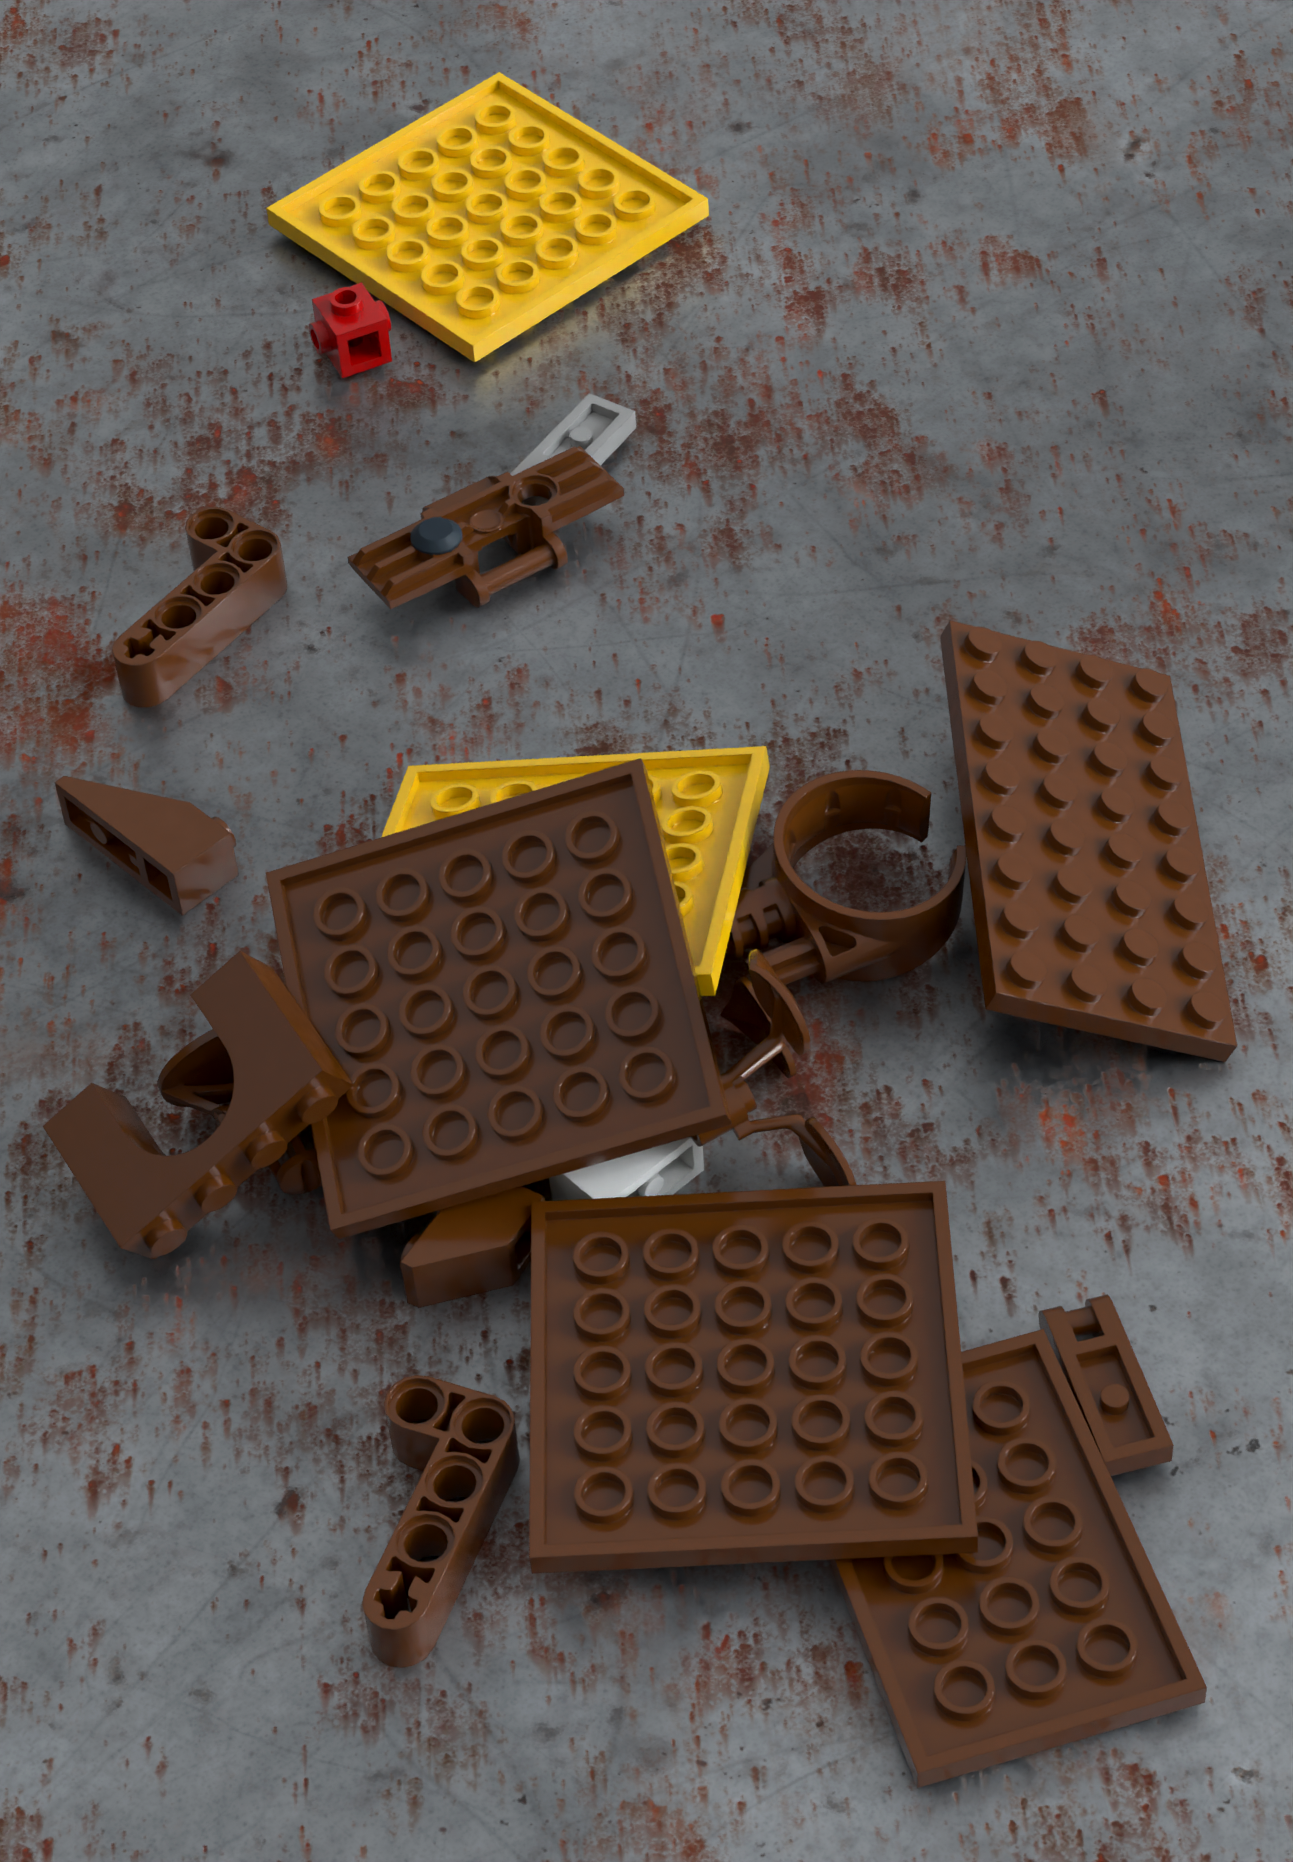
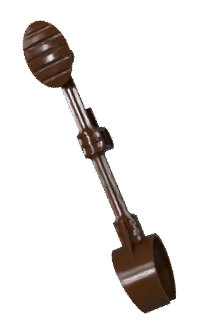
(772, 903)

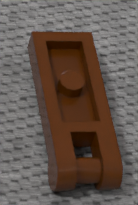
(1108, 1385)

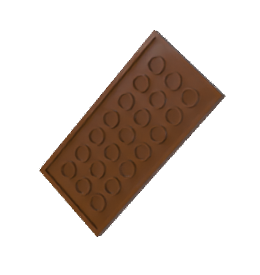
(1083, 844)

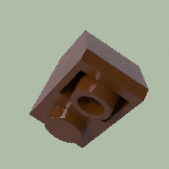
(470, 1248)

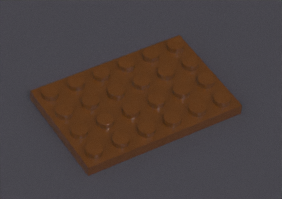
(1053, 1617)

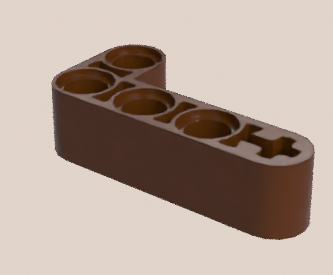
(232, 585)
(430, 1525)

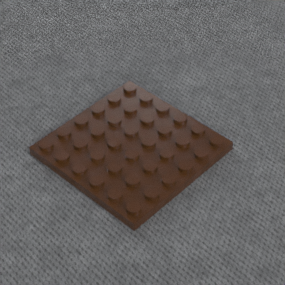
(498, 998)
(746, 1379)

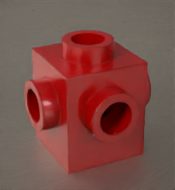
(351, 330)

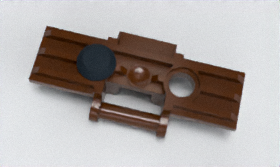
(458, 526)

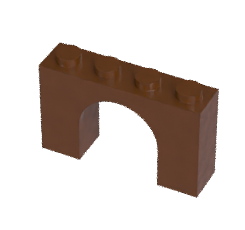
(280, 1087)

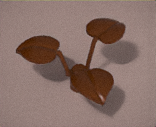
(767, 1015)

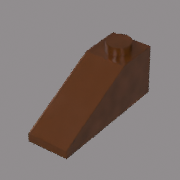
(153, 838)

